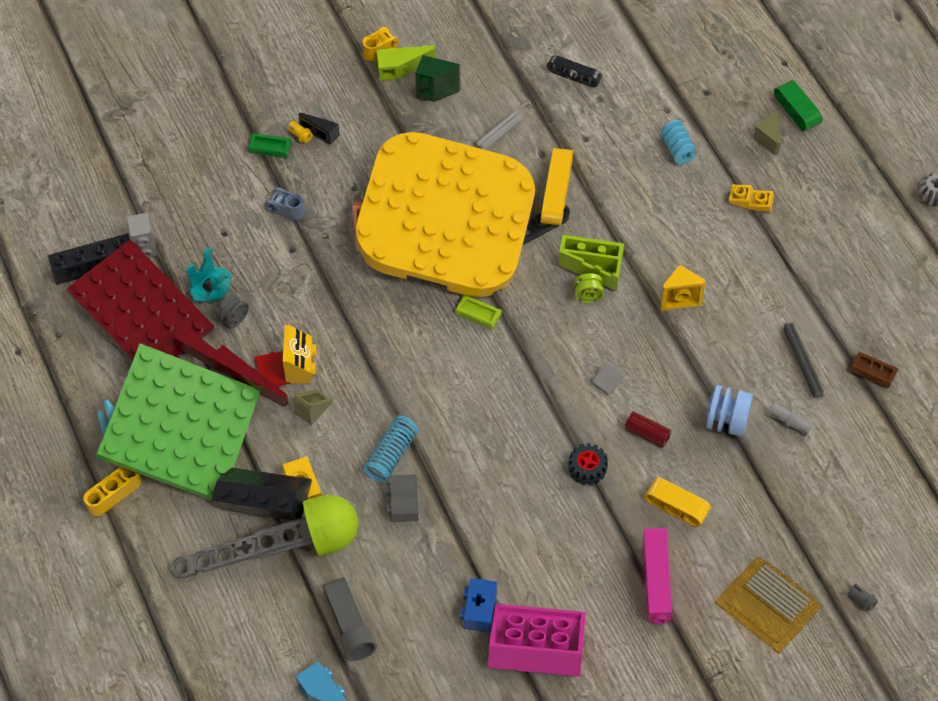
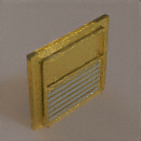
(769, 604)

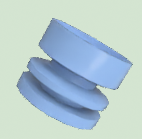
(729, 410)

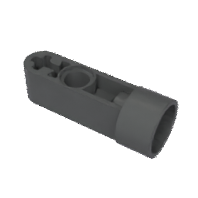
(356, 637)

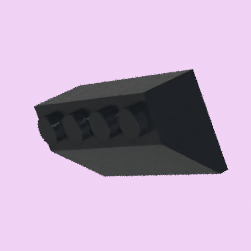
(261, 493)

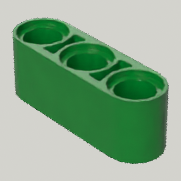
(798, 105)

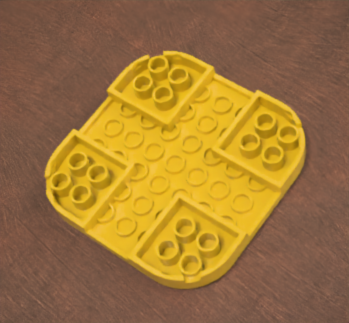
(445, 214)

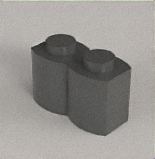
(403, 498)

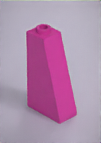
(656, 575)

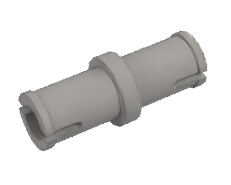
(791, 419)

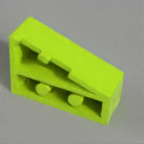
(592, 256)

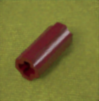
(648, 429)

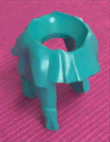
(218, 278)

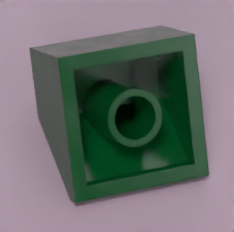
(436, 78)

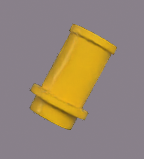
(300, 132)

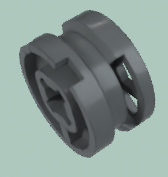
(232, 311)

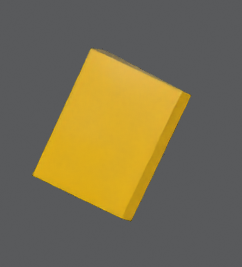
(682, 290)

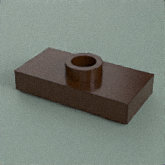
(874, 369)

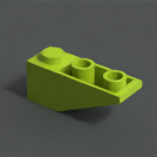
(401, 61)

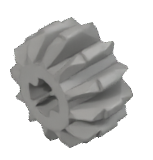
(929, 188)

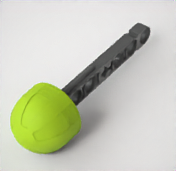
(327, 523)

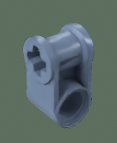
(285, 204)

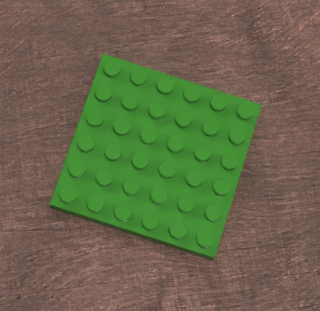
(177, 422)

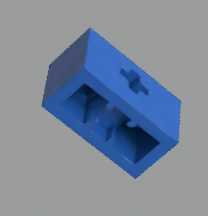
(479, 617)

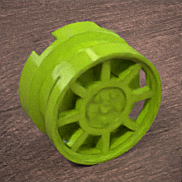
(589, 288)

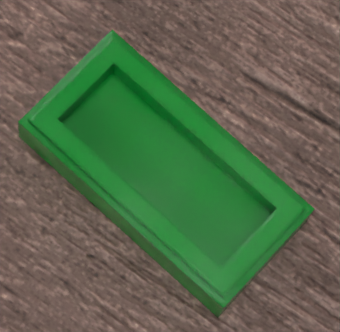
(270, 145)

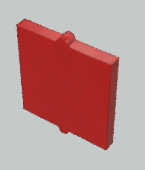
(272, 367)

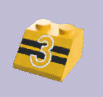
(298, 356)

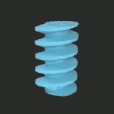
(678, 142)

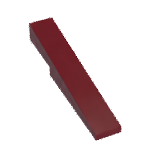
(228, 364)

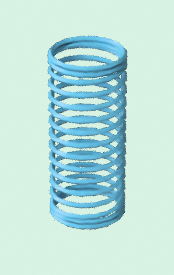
(384, 470)

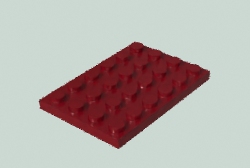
(137, 303)

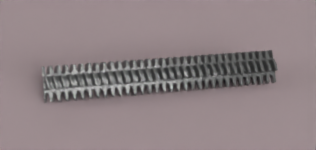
(803, 360)

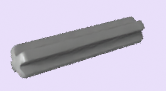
(499, 130)

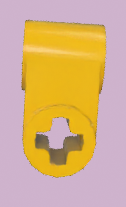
(378, 40)

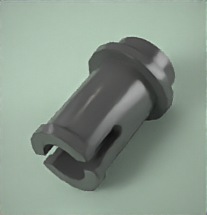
(864, 598)

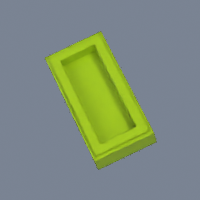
(478, 312)

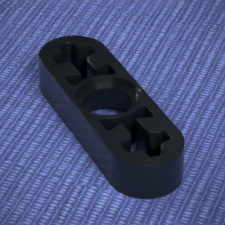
(563, 67)

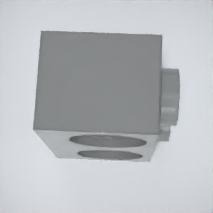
(142, 233)

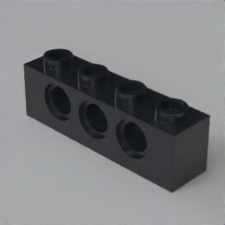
(76, 262)

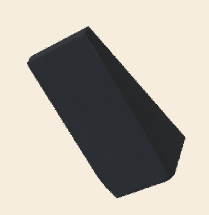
(321, 128)

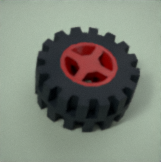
(582, 458)

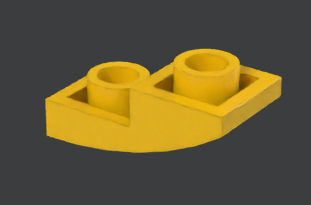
(747, 198)

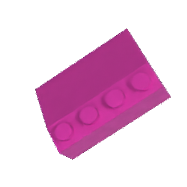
(537, 640)

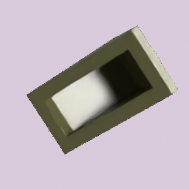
(768, 132)
(311, 405)

